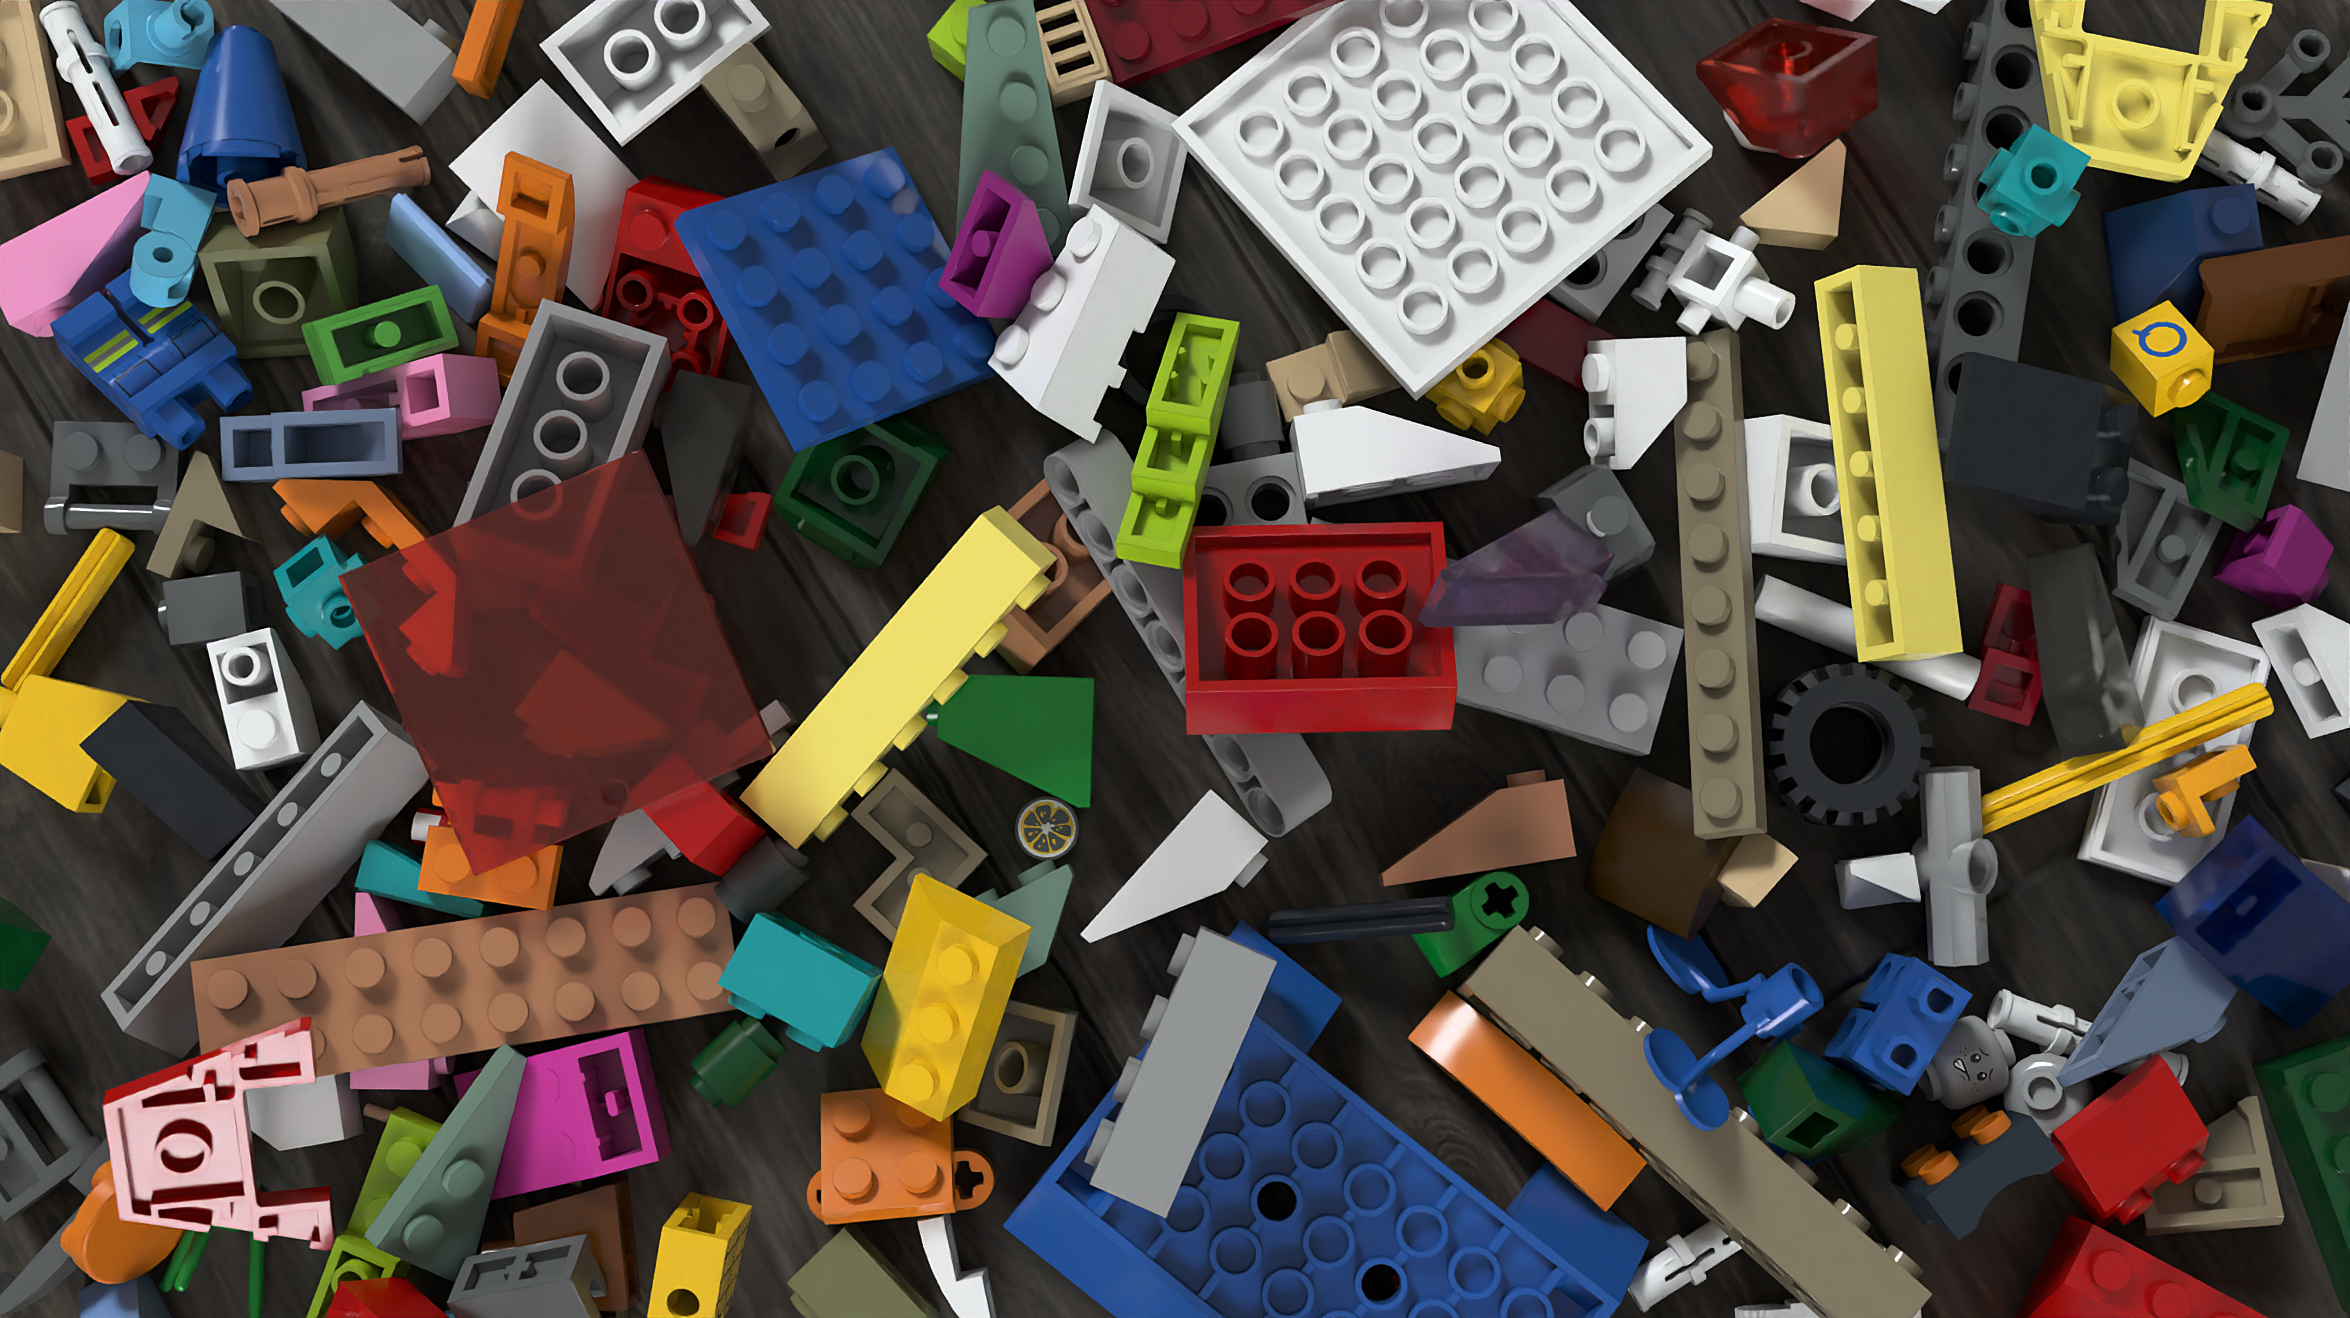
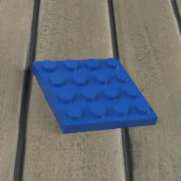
(838, 296)

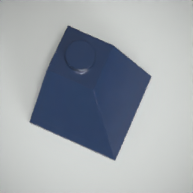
(2162, 242)

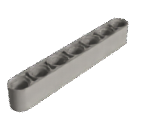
(1268, 770)

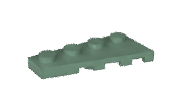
(1010, 115)

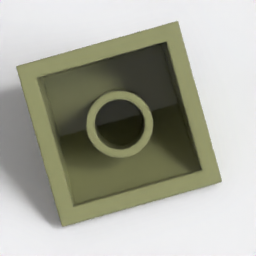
(278, 279)

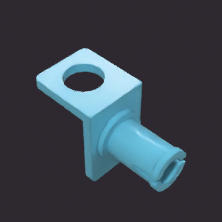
(158, 33)

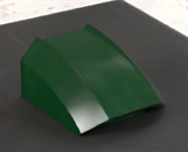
(862, 488)

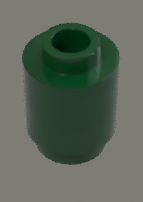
(736, 1062)

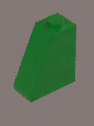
(1027, 728)

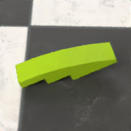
(1178, 440)

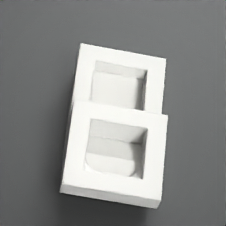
(966, 1291)

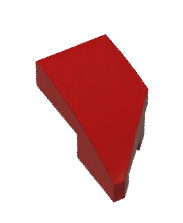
(152, 112)

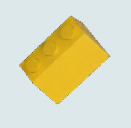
(942, 997)

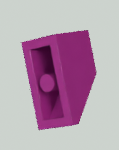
(997, 251)
(2278, 560)

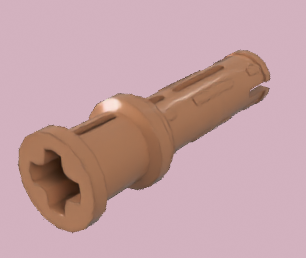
(303, 193)

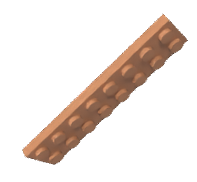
(478, 980)

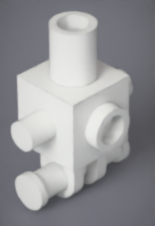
(1713, 278)

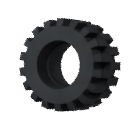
(1893, 734)

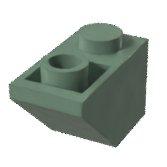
(1039, 905)

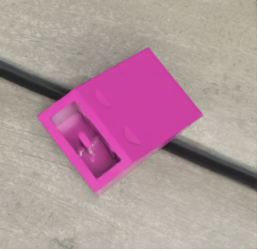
(581, 1115)

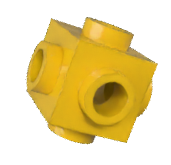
(1481, 388)

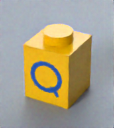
(2161, 359)

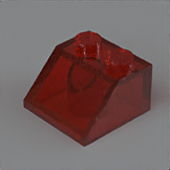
(1793, 83)

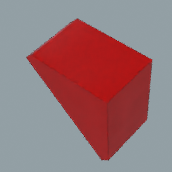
(706, 826)

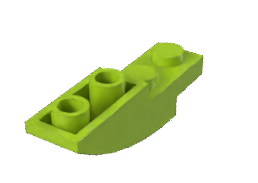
(353, 1254)

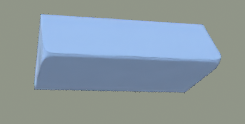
(438, 259)

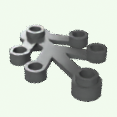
(2321, 110)

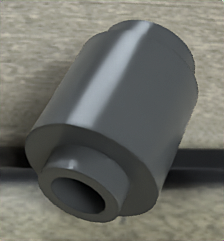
(1250, 419)
(763, 877)

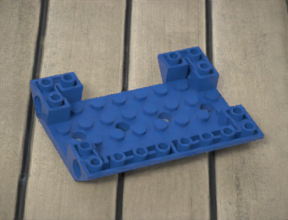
(1359, 1202)

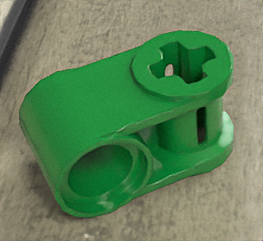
(1473, 925)

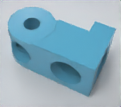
(168, 255)

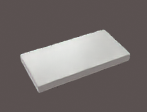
(2172, 672)

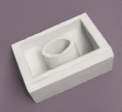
(1128, 163)

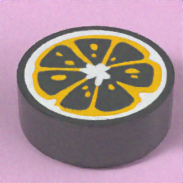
(1047, 828)

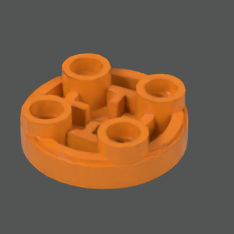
(112, 1247)

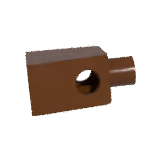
(605, 1217)

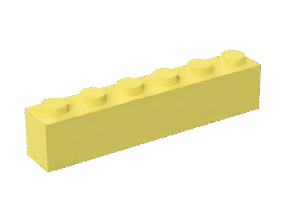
(1888, 464)
(899, 676)

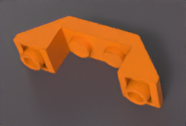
(338, 504)

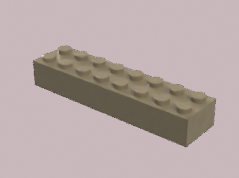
(1726, 1173)

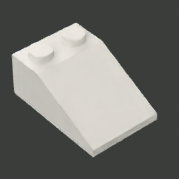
(1373, 455)
(1793, 490)

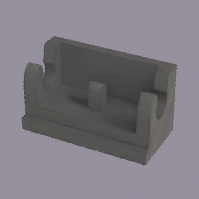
(530, 1282)

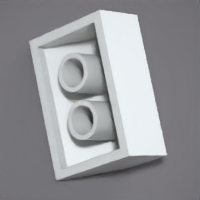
(647, 54)

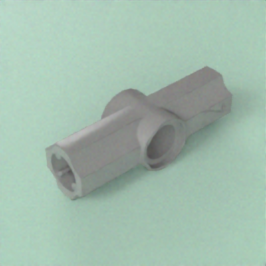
(1954, 866)

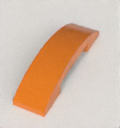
(532, 256)
(1528, 1099)

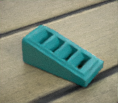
(395, 874)

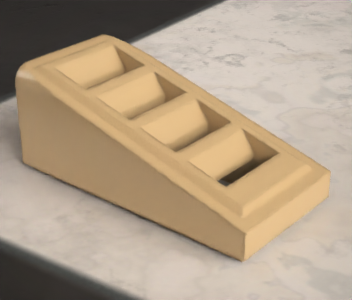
(1080, 82)

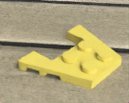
(2136, 102)

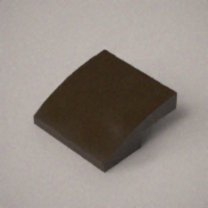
(1653, 860)

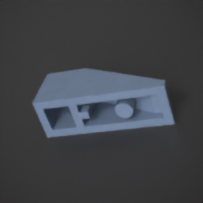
(2158, 1005)

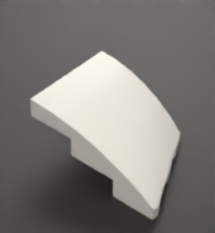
(551, 133)

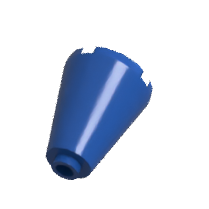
(239, 116)

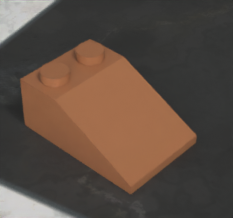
(1069, 599)

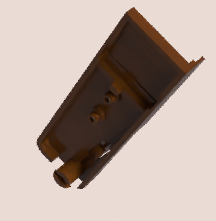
(2275, 299)

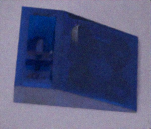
(2265, 922)

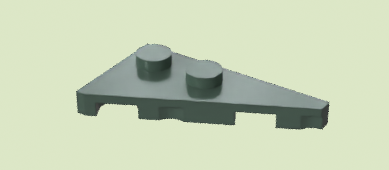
(446, 1194)

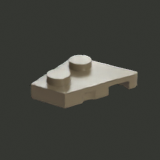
(2231, 1187)

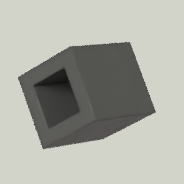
(211, 609)

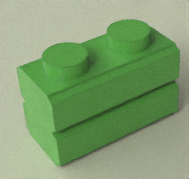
(380, 335)

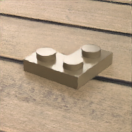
(920, 840)

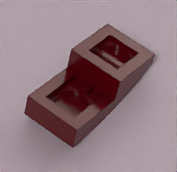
(2009, 658)

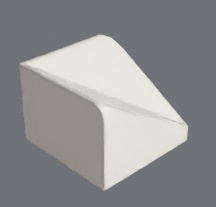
(1877, 880)

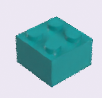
(800, 980)

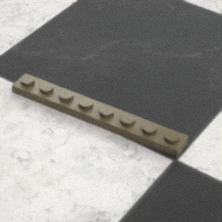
(1718, 593)

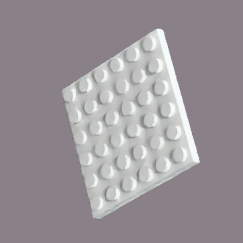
(1439, 162)

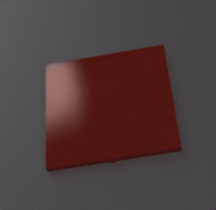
(558, 662)

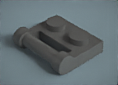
(110, 458)
(25, 1163)

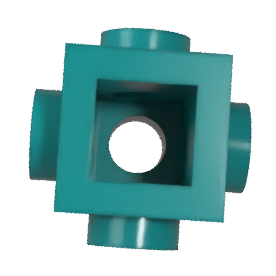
(2032, 183)
(315, 592)

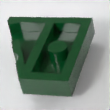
(2227, 458)

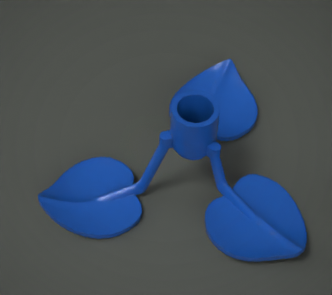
(1772, 1008)

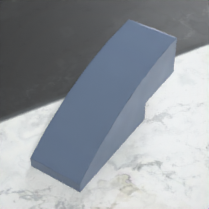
(311, 445)

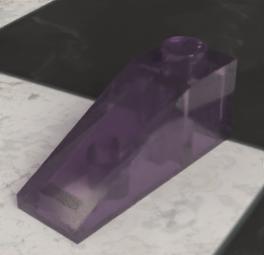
(1522, 578)

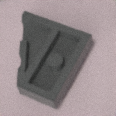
(2157, 543)

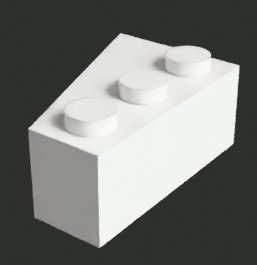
(1080, 320)

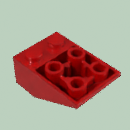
(657, 283)

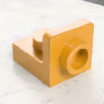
(2205, 776)

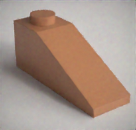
(1499, 831)

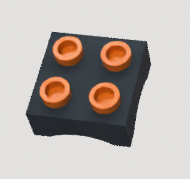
(1973, 1165)

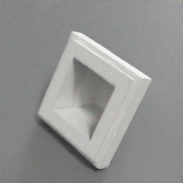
(478, 225)

